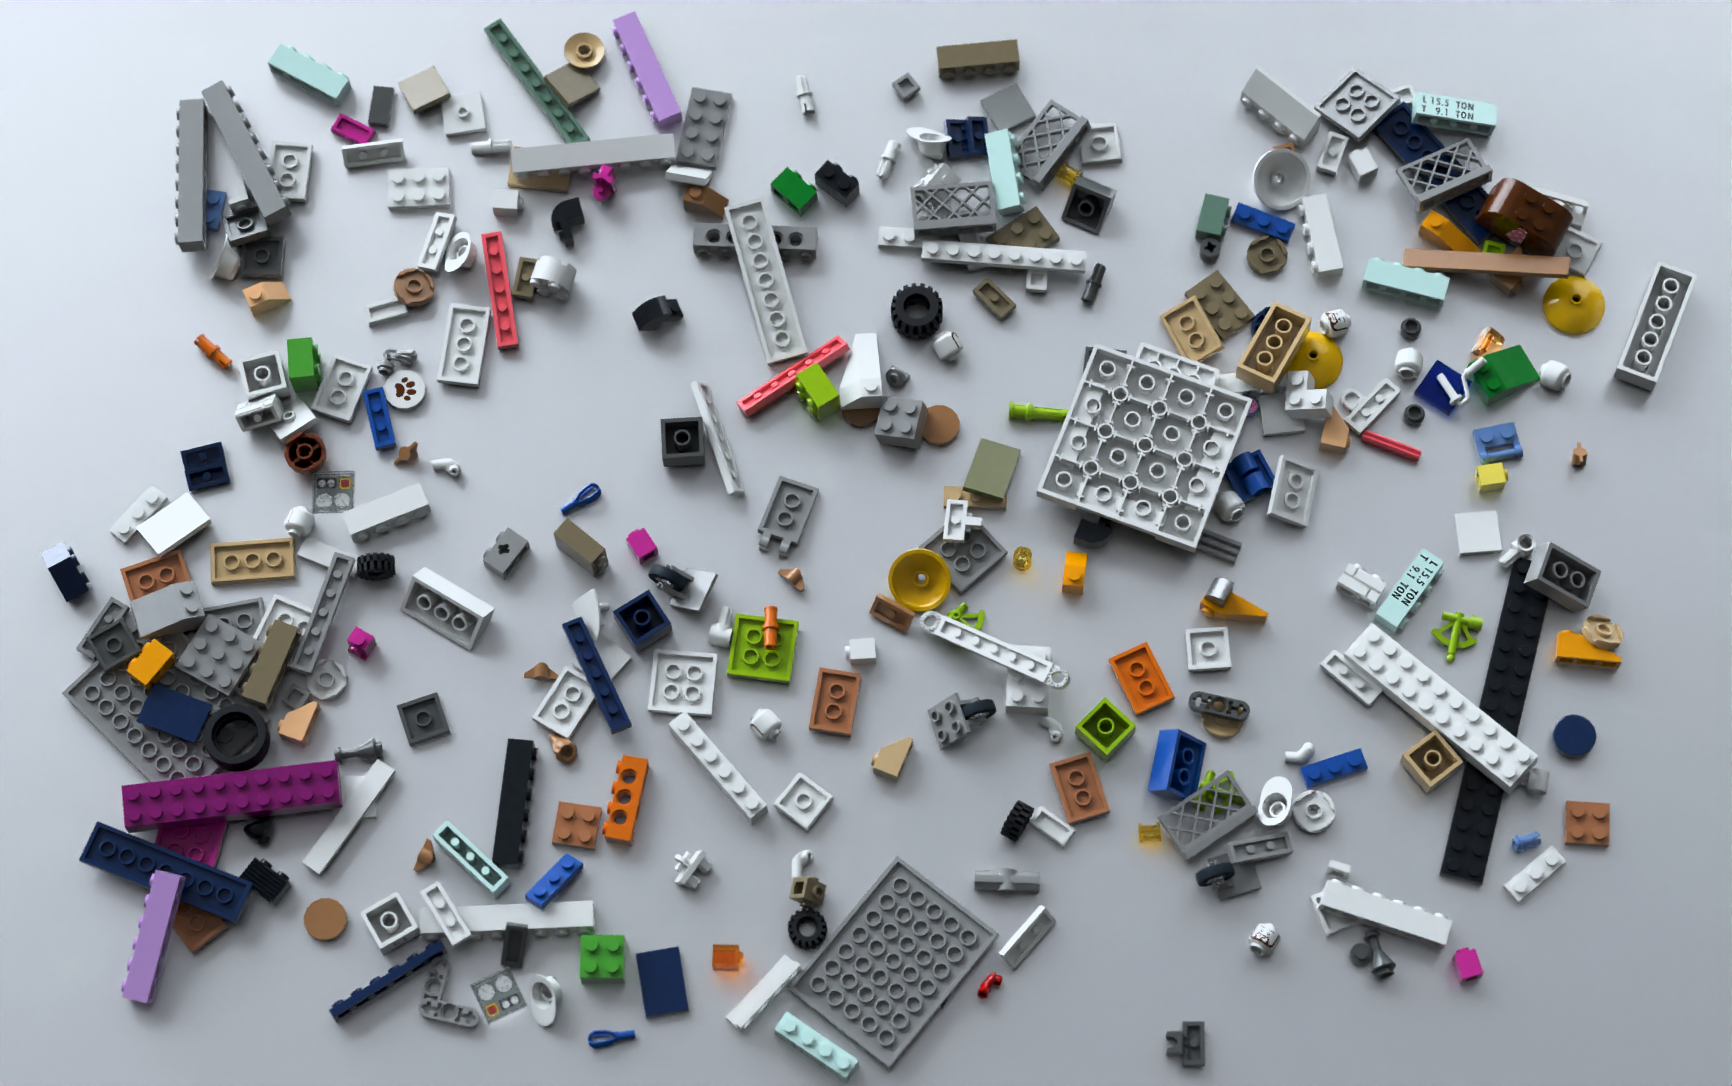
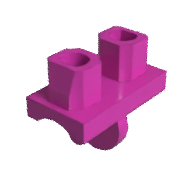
(604, 183)

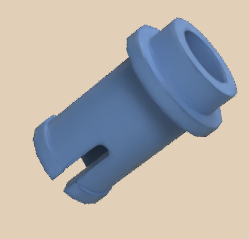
(1522, 842)

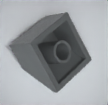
(1088, 204)

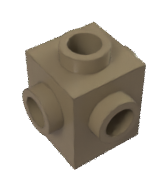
(808, 891)

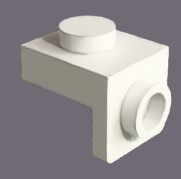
(243, 201)

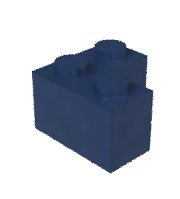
(63, 568)

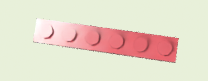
(499, 290)
(786, 380)

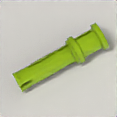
(1029, 412)

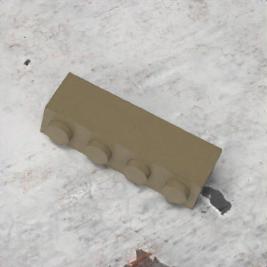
(977, 58)
(271, 664)

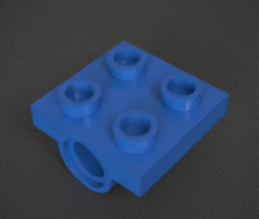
(1250, 475)

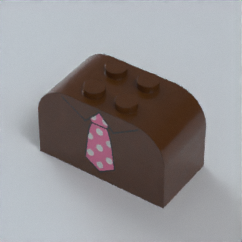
(1524, 217)

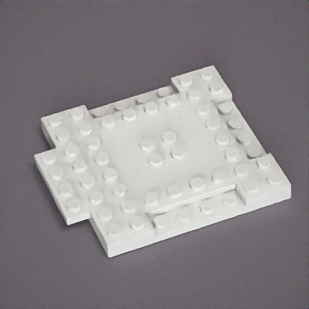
(1146, 443)

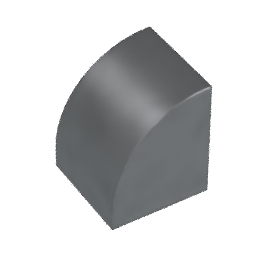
(1219, 591)

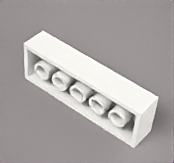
(1655, 326)

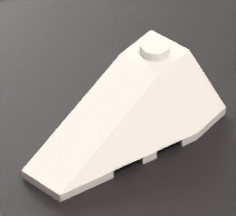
(862, 376)

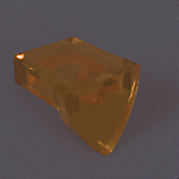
(1484, 340)

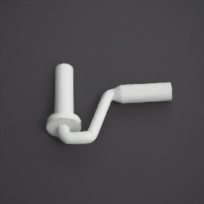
(1455, 398)

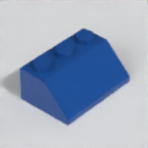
(1176, 765)

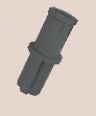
(1093, 283)

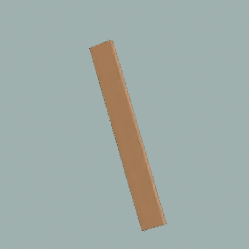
(1487, 263)

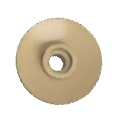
(584, 43)

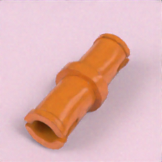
(213, 352)
(770, 628)

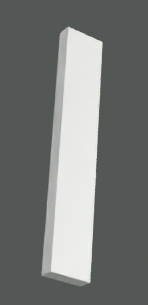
(718, 439)
(348, 817)

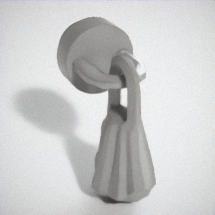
(405, 355)

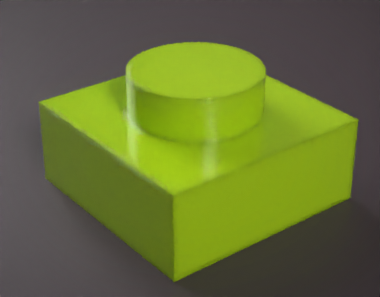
(1493, 247)

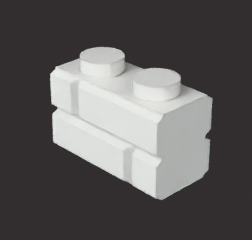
(259, 412)
(1361, 585)

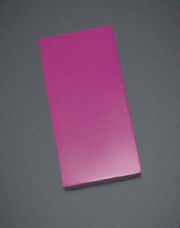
(352, 130)

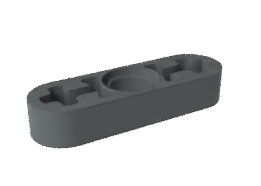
(1215, 698)

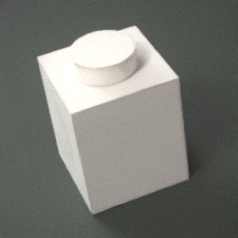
(1362, 165)
(507, 202)
(861, 651)

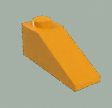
(1445, 234)
(1234, 609)
(1577, 650)

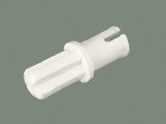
(804, 95)
(491, 147)
(888, 160)

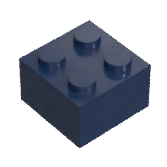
(642, 621)

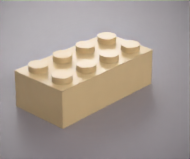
(1273, 347)

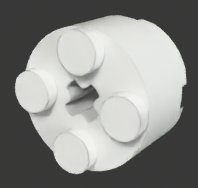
(552, 277)

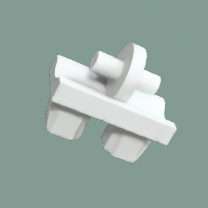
(697, 861)

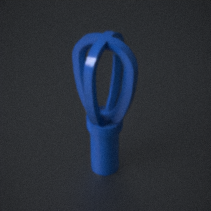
(575, 501)
(617, 1036)

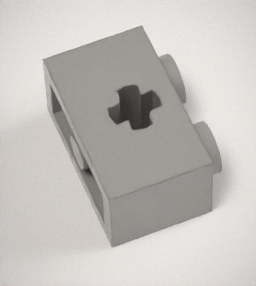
(504, 563)

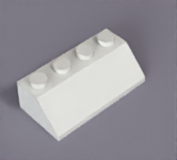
(1280, 107)
(446, 608)

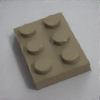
(1026, 231)
(1221, 304)

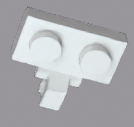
(959, 521)

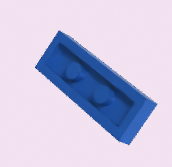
(1262, 223)
(379, 418)
(1333, 768)
(554, 881)

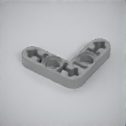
(435, 999)

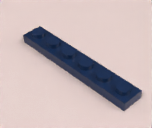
(596, 675)
(381, 984)

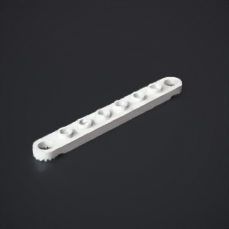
(995, 650)

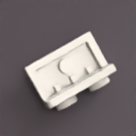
(937, 175)

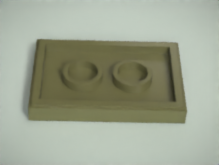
(991, 470)

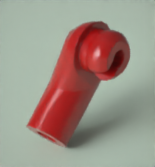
(985, 987)

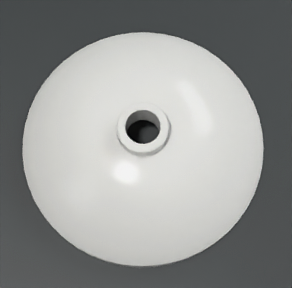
(1292, 175)

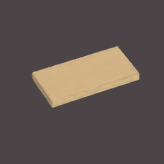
(253, 561)

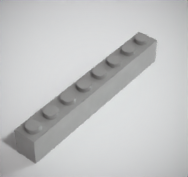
(246, 152)
(192, 175)

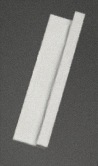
(1574, 205)
(764, 993)

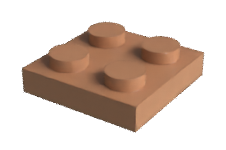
(1587, 823)
(576, 826)

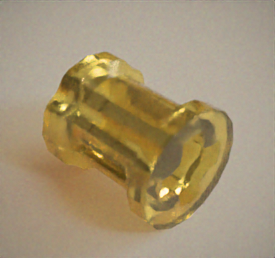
(1068, 173)
(1020, 564)
(1149, 832)

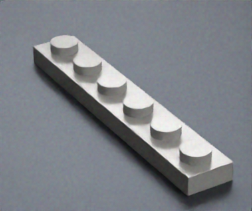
(323, 613)

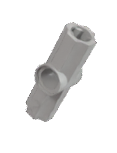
(1007, 881)

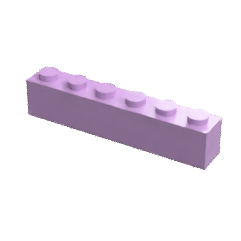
(647, 70)
(153, 936)

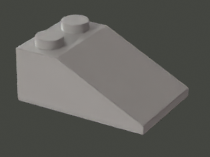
(168, 610)

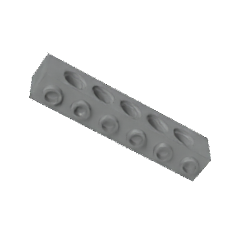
(785, 234)

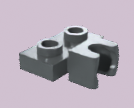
(1189, 1043)

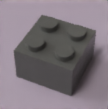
(682, 441)

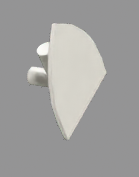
(590, 610)

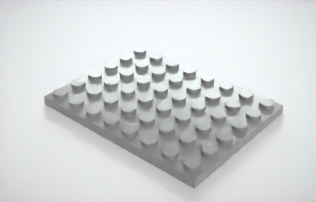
(116, 700)
(893, 962)

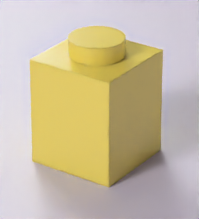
(1491, 477)

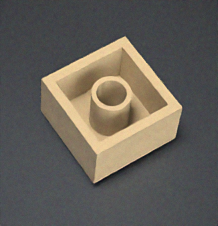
(1431, 761)

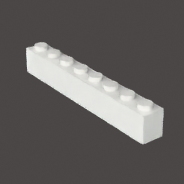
(592, 155)
(492, 919)

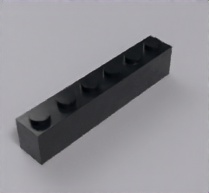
(514, 804)

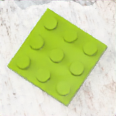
(749, 657)

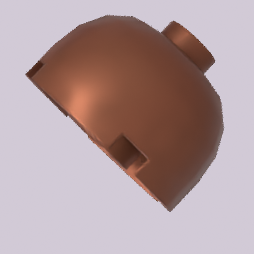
(305, 453)

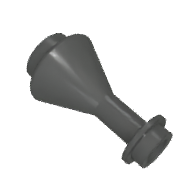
(368, 751)
(1381, 963)

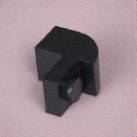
(565, 216)
(655, 312)
(1093, 535)

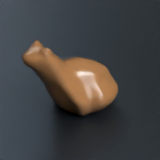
(563, 748)

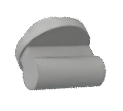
(896, 377)

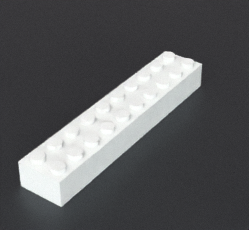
(1441, 708)

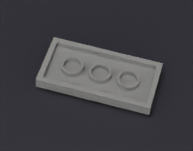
(704, 128)

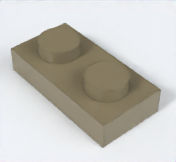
(522, 287)
(994, 298)

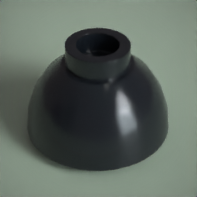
(259, 830)

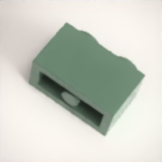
(1212, 217)

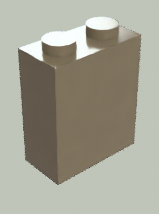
(581, 548)

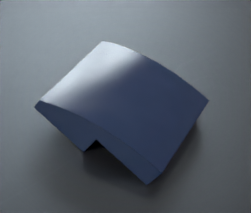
(967, 137)
(205, 466)

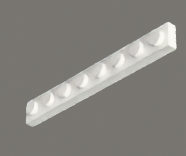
(1004, 256)

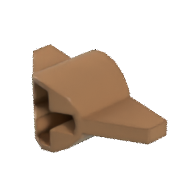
(407, 453)
(1579, 455)
(793, 577)
(541, 672)
(425, 857)

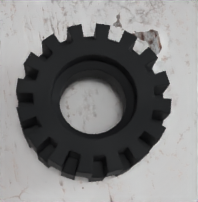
(375, 566)
(1017, 821)
(807, 941)

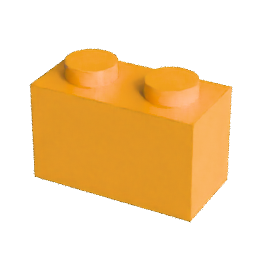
(151, 664)

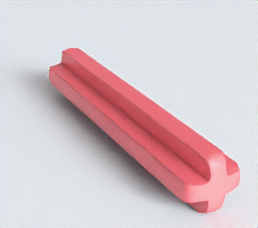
(1391, 445)

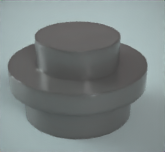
(1410, 328)
(1414, 414)
(1361, 954)

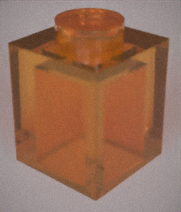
(727, 957)

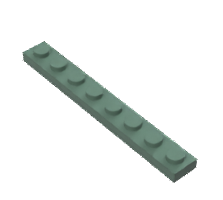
(534, 83)

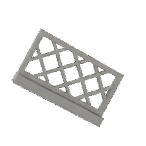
(1062, 149)
(1454, 186)
(952, 225)
(1213, 833)

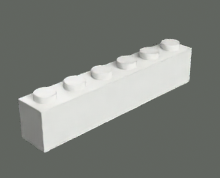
(718, 767)
(1385, 914)

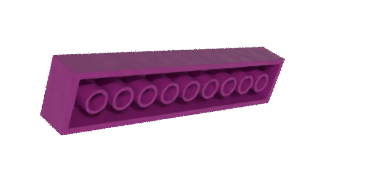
(231, 796)

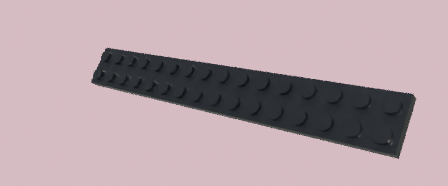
(1503, 701)

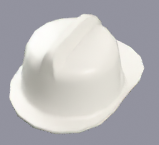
(929, 142)
(460, 252)
(227, 263)
(1275, 802)
(543, 997)

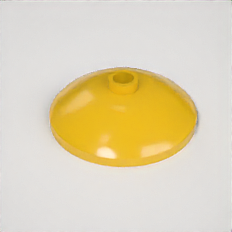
(1569, 315)
(1325, 366)
(907, 586)

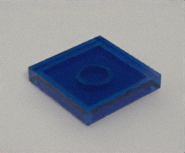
(1432, 391)

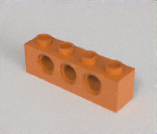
(624, 833)

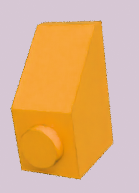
(1074, 572)

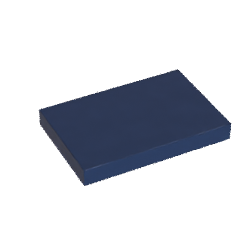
(174, 713)
(662, 982)

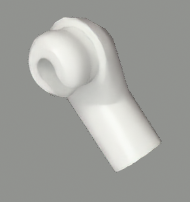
(448, 465)
(1053, 726)
(1302, 755)
(800, 862)

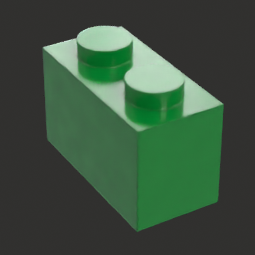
(794, 191)

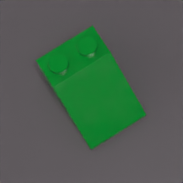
(1503, 374)

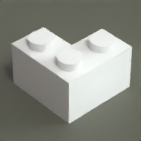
(1304, 400)

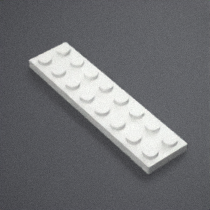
(765, 280)

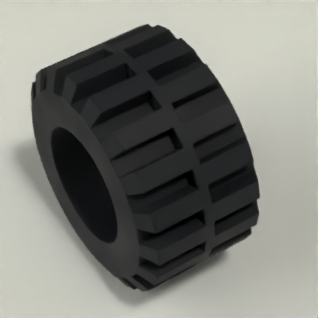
(916, 326)

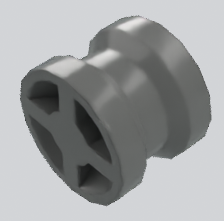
(1209, 255)

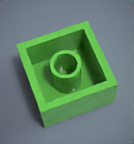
(304, 364)
(603, 959)

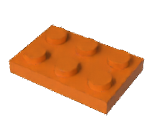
(1141, 679)

